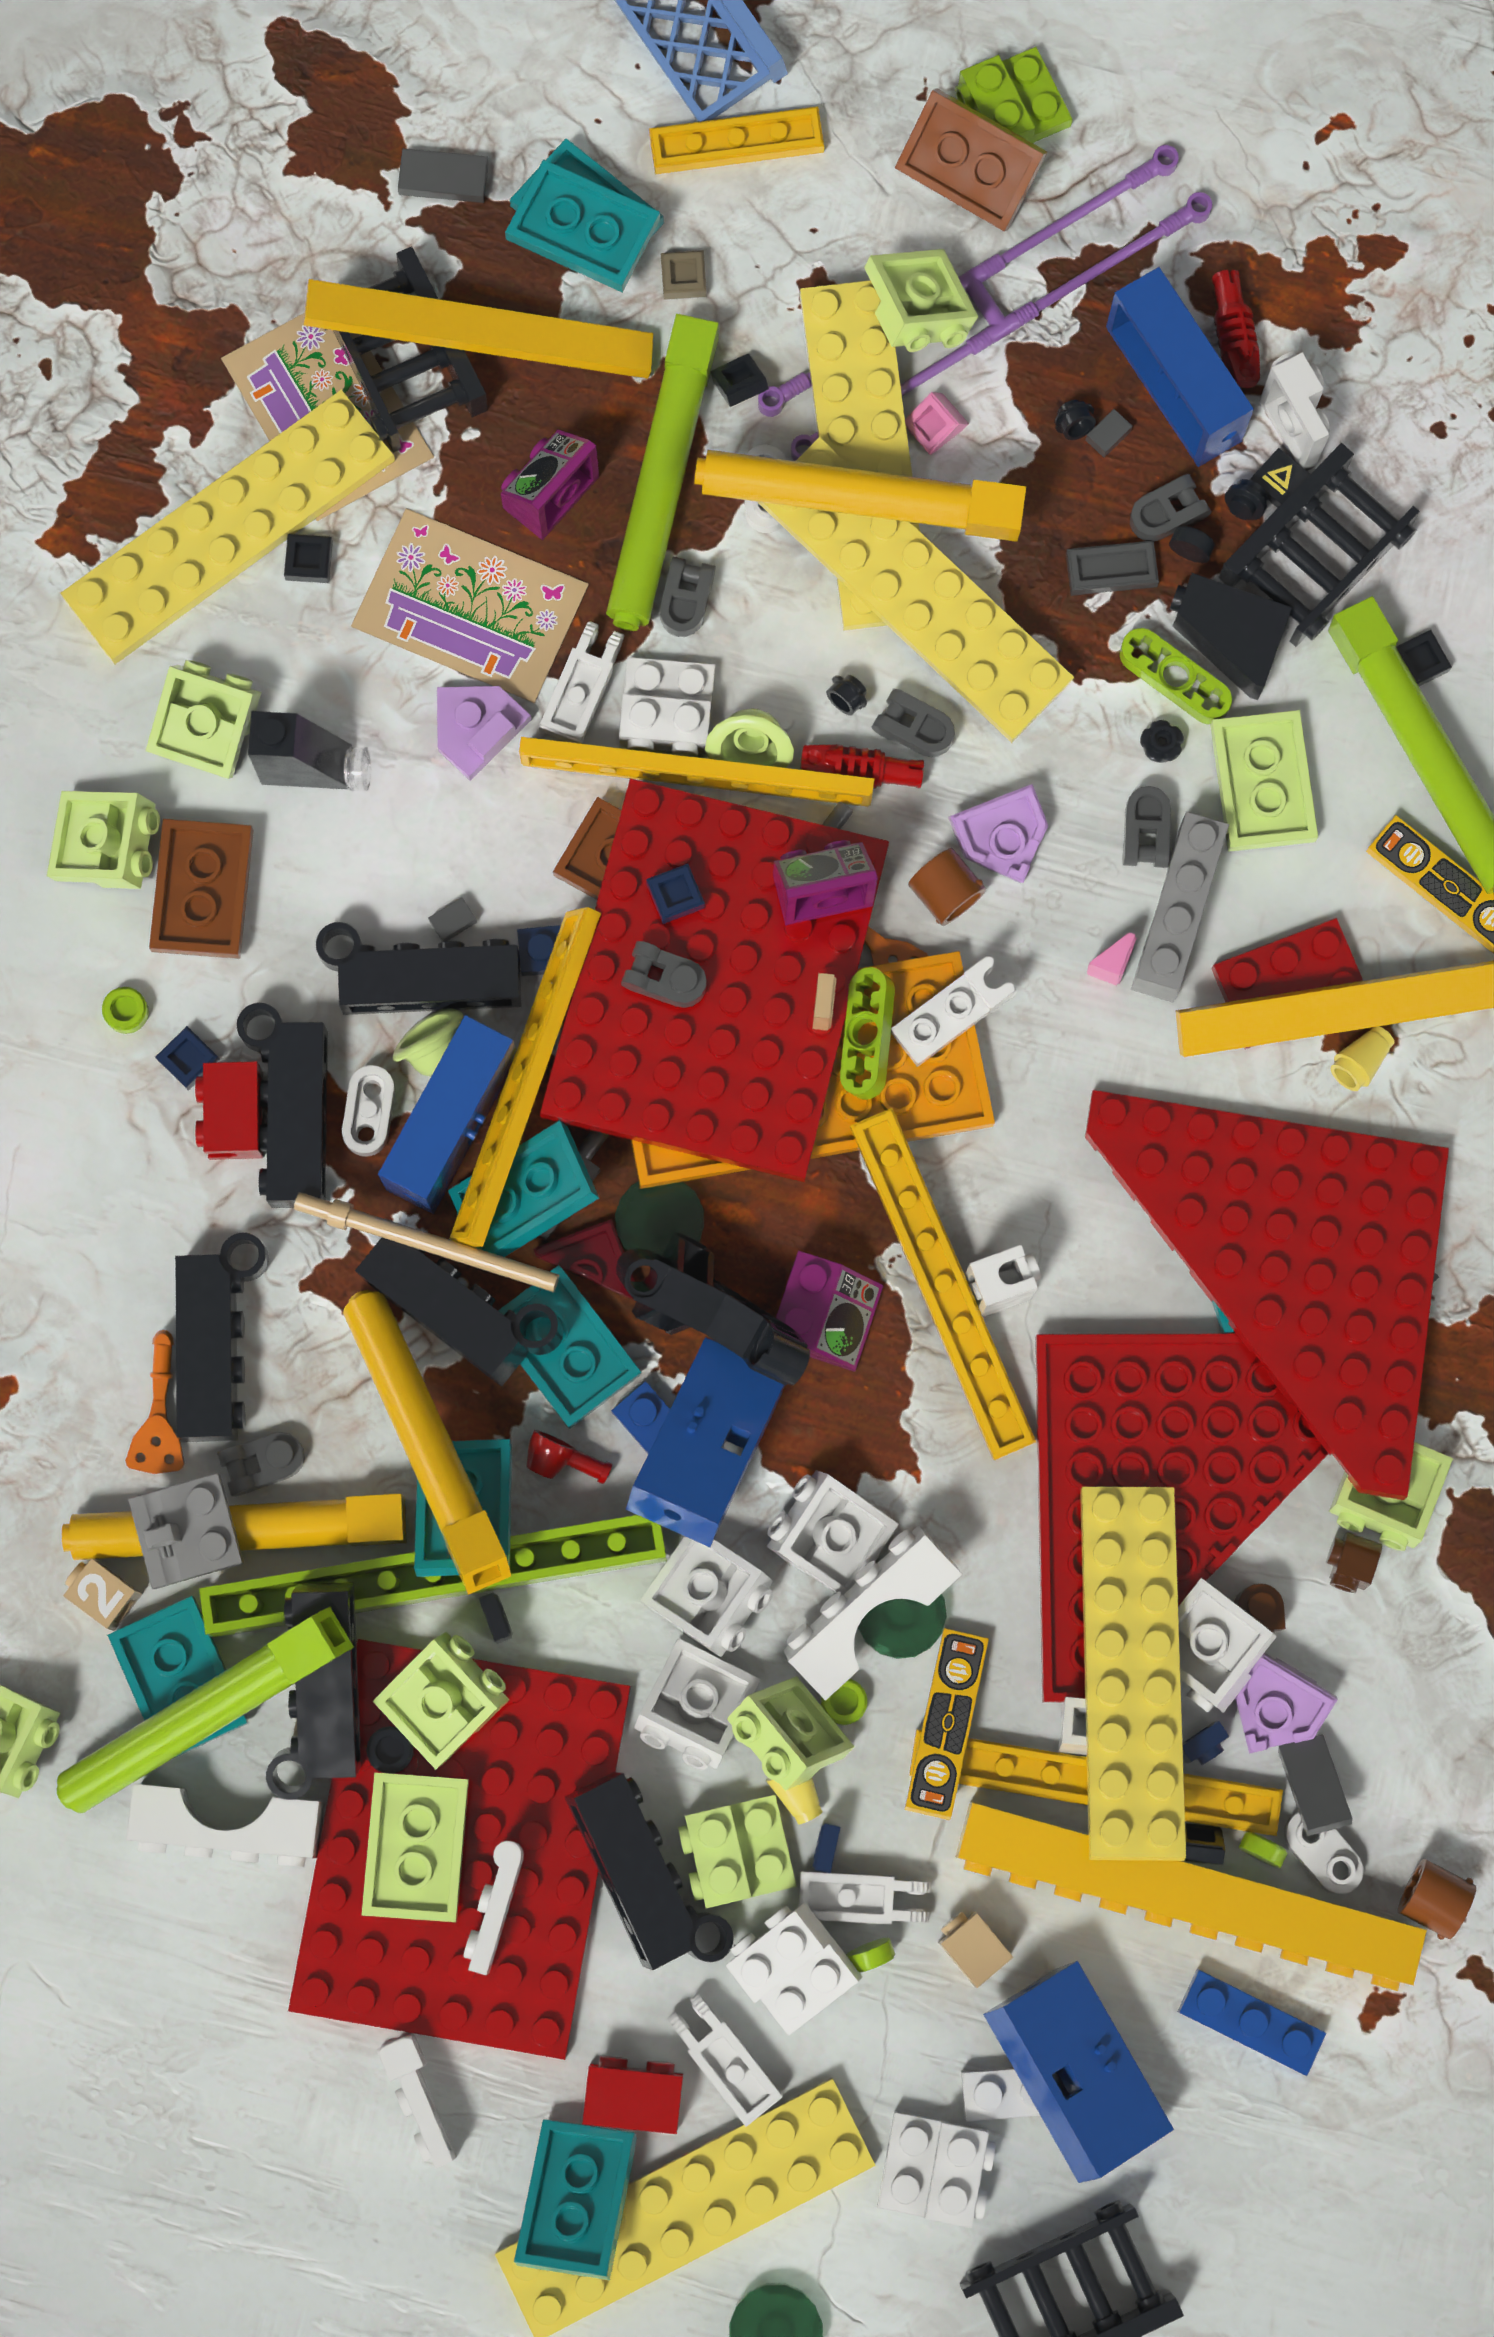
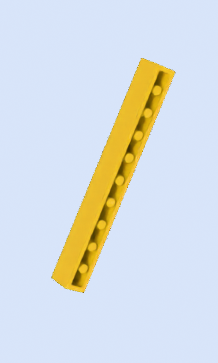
(1194, 1895)

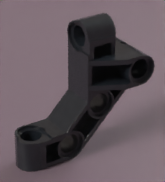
(685, 1295)

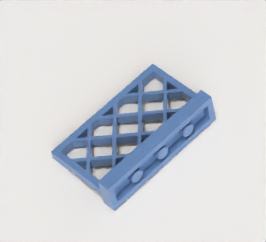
(744, 30)

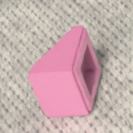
(935, 422)
(1113, 961)

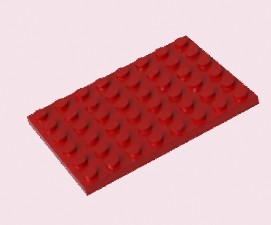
(741, 1067)
(412, 1972)

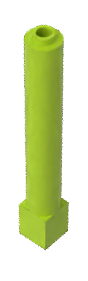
(662, 470)
(1371, 650)
(203, 1711)

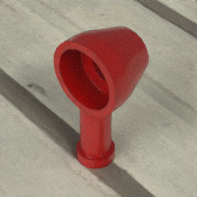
(550, 1455)

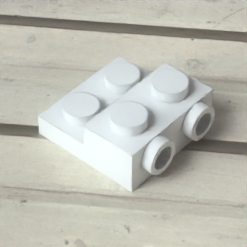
(1291, 405)
(666, 706)
(829, 1532)
(709, 1594)
(1217, 1646)
(692, 1705)
(793, 1967)
(935, 2169)

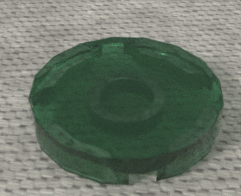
(652, 1214)
(903, 1627)
(775, 2312)

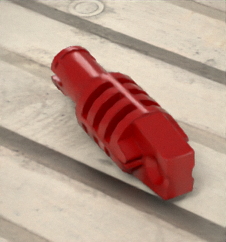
(1236, 330)
(862, 763)

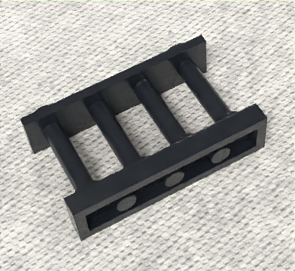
(463, 389)
(1305, 505)
(1152, 2306)

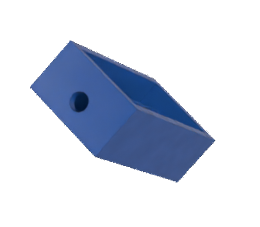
(1179, 367)
(448, 1115)
(688, 1472)
(1067, 2031)

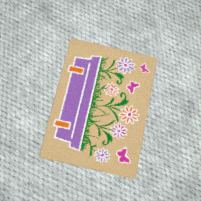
(299, 369)
(469, 605)

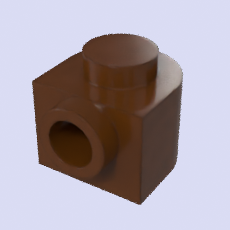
(1353, 1562)
(1264, 1605)

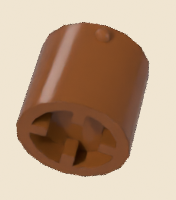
(947, 886)
(1437, 1899)

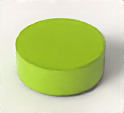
(125, 1010)
(846, 1704)
(1263, 1849)
(872, 1954)

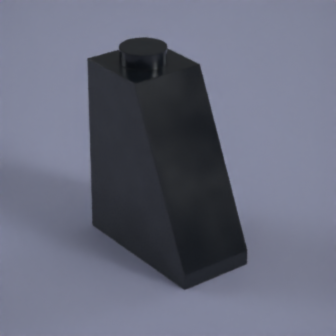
(1231, 629)
(295, 752)

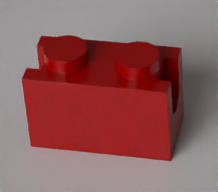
(230, 1110)
(633, 2096)

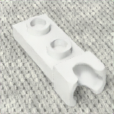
(951, 1012)
(403, 2061)

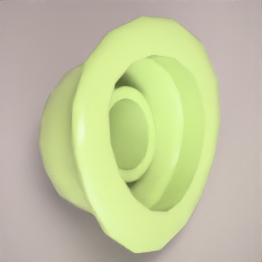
(750, 738)
(428, 1040)

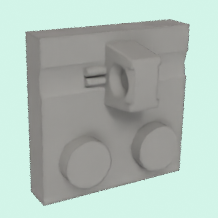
(186, 1531)

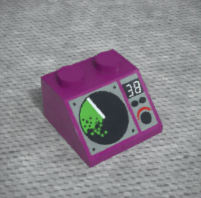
(550, 482)
(824, 881)
(829, 1309)

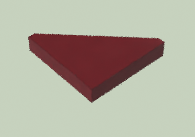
(589, 1255)

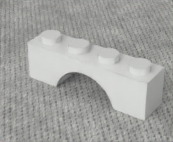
(911, 1570)
(166, 1817)

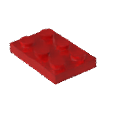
(1292, 964)

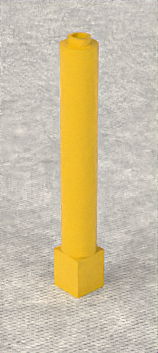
(979, 508)
(426, 1442)
(258, 1526)

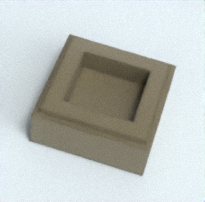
(683, 275)

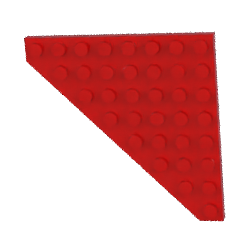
(1308, 1249)
(1154, 1415)

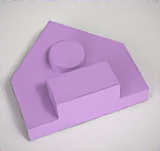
(476, 725)
(1002, 832)
(1281, 1705)

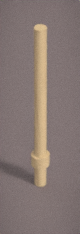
(342, 1215)

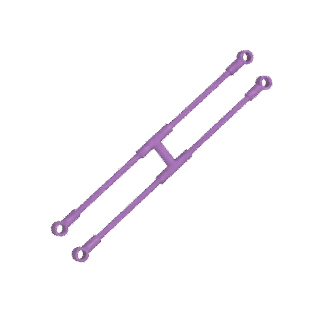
(1004, 325)

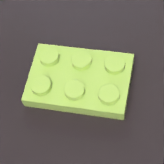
(1264, 780)
(415, 1847)

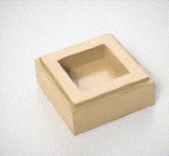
(824, 1001)

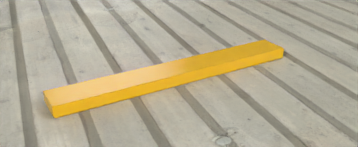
(478, 329)
(696, 771)
(1335, 1009)
(524, 1077)
(942, 1284)
(1065, 1779)

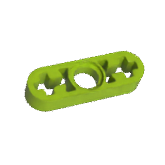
(1173, 657)
(855, 1018)

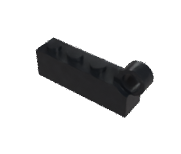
(423, 978)
(295, 1104)
(453, 1312)
(208, 1342)
(323, 1701)
(637, 1875)

